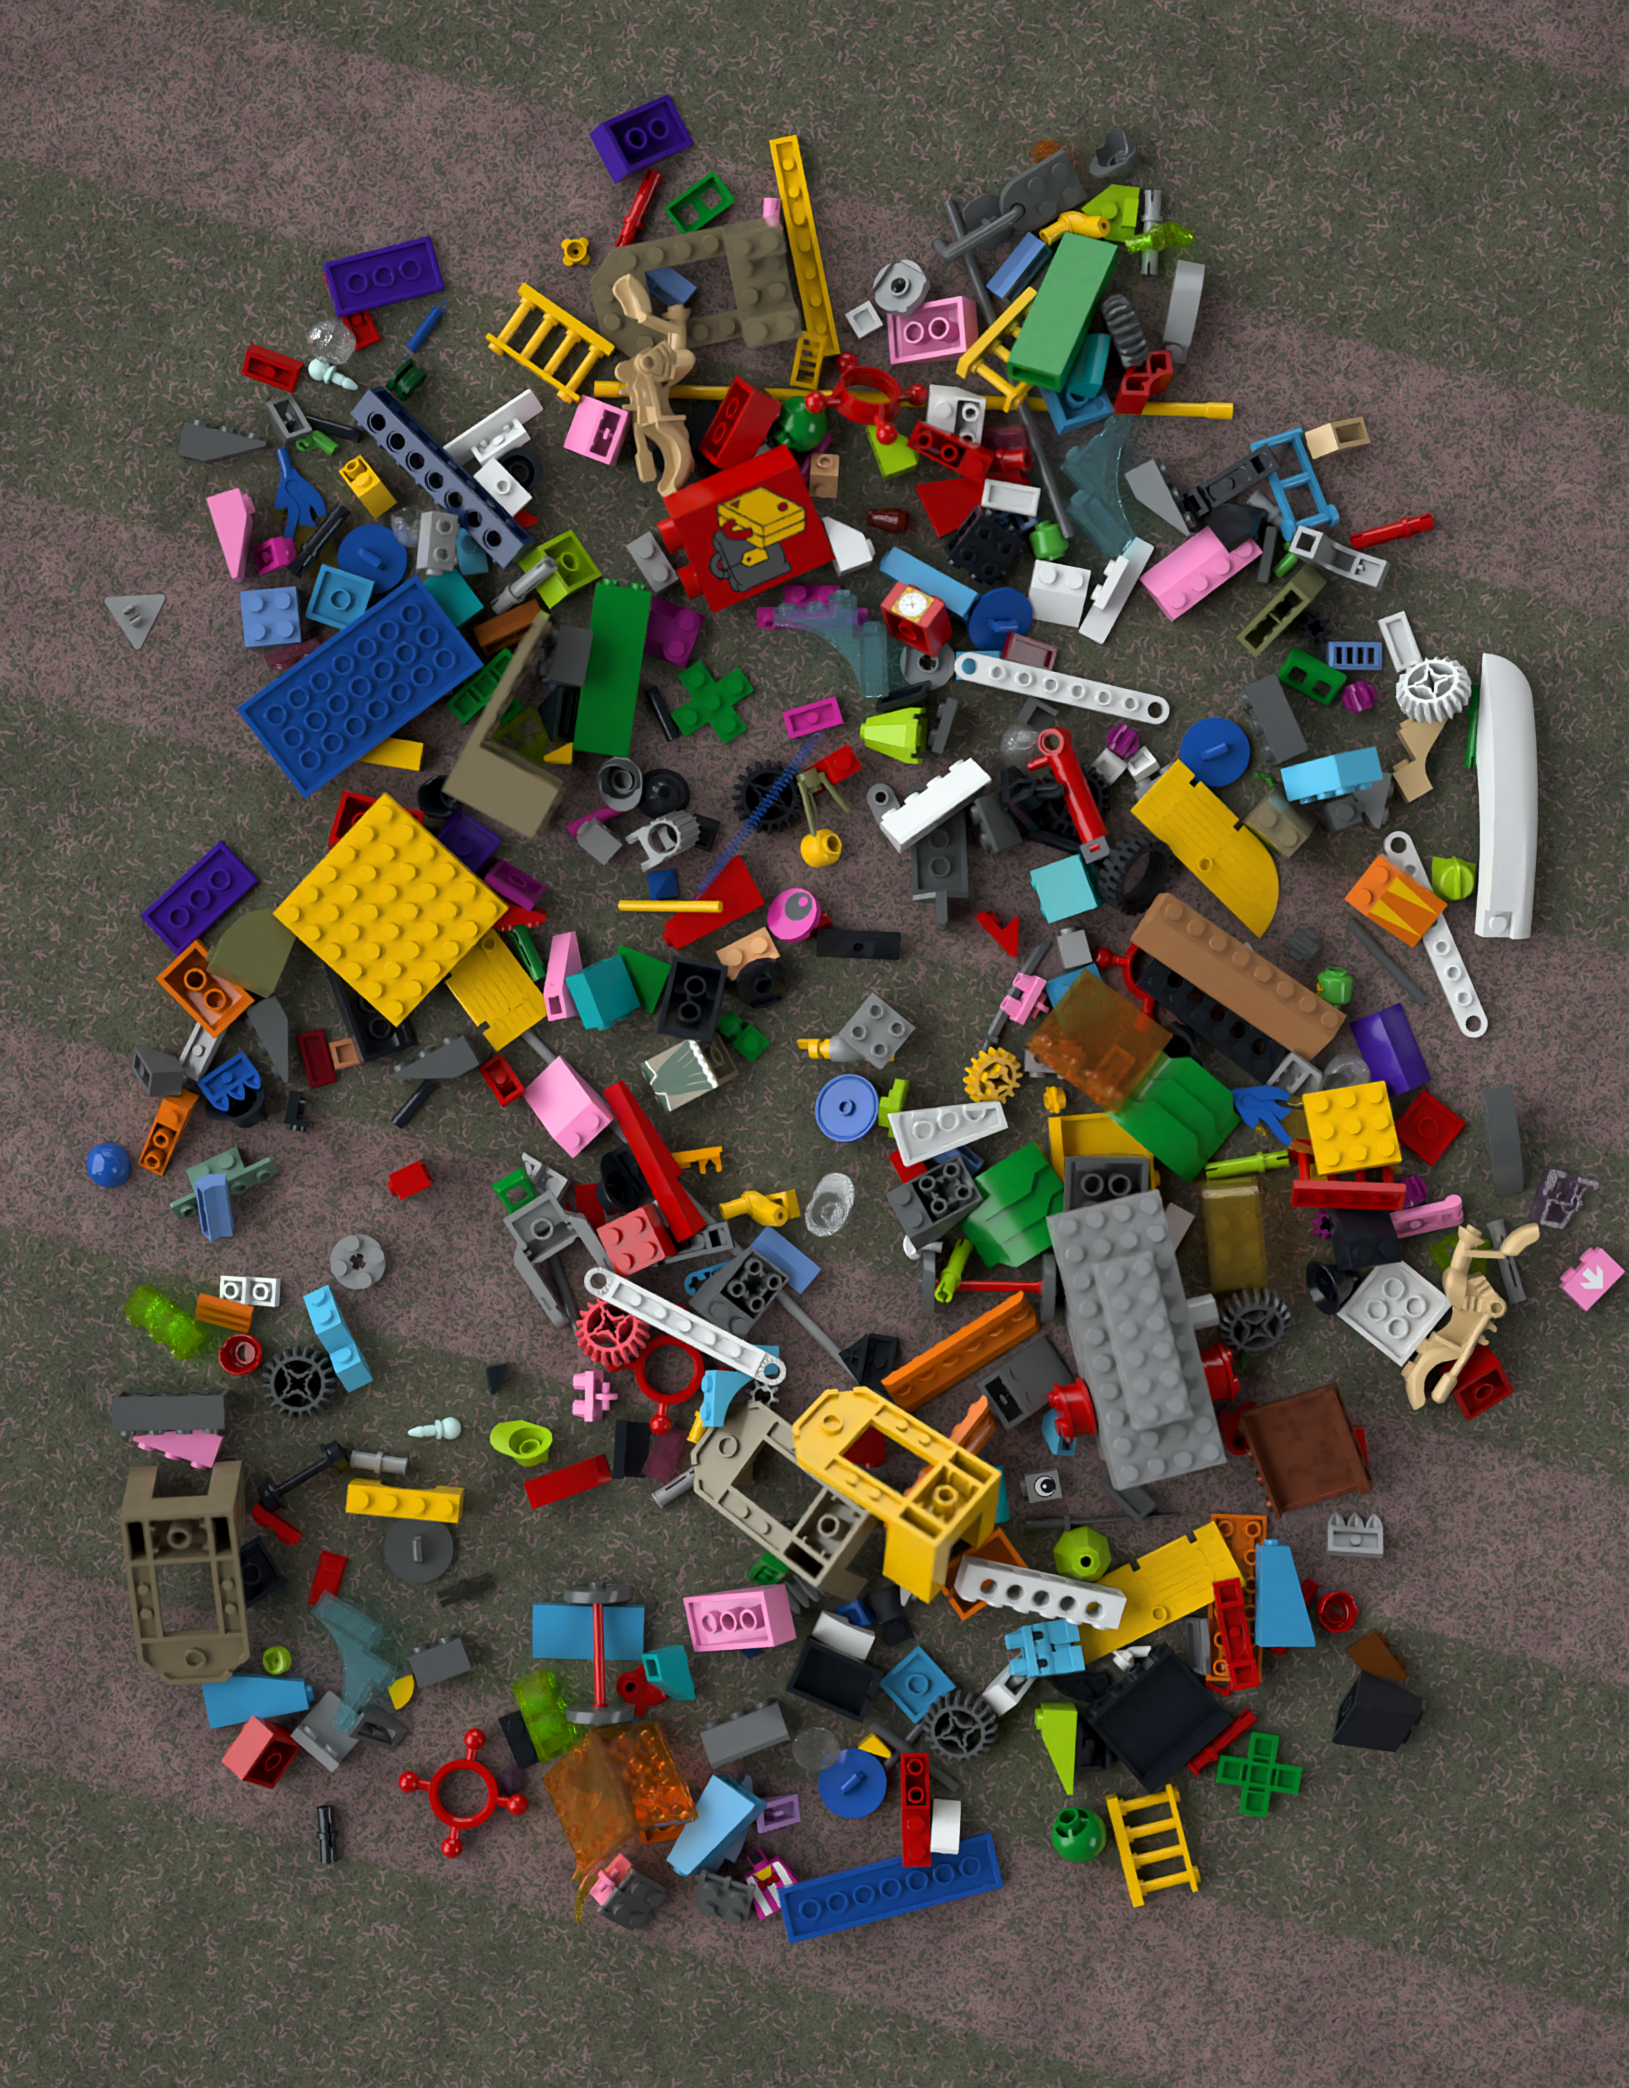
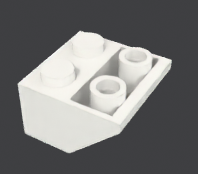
(956, 411)

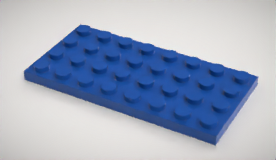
(360, 686)

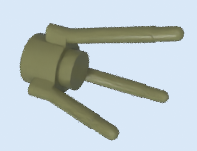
(808, 784)

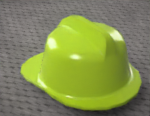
(1453, 878)
(522, 1441)

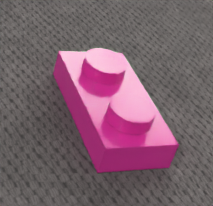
(812, 717)

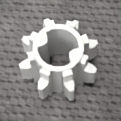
(765, 1388)

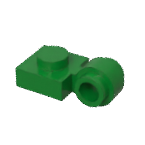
(748, 1041)

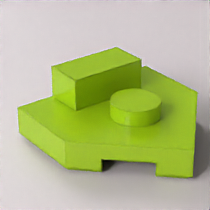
(1120, 208)
(893, 1103)

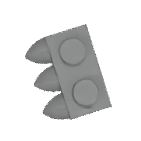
(1354, 1538)

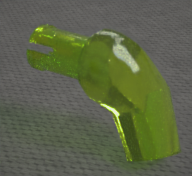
(1160, 237)

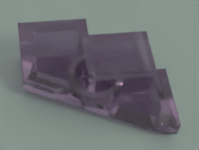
(1555, 1206)

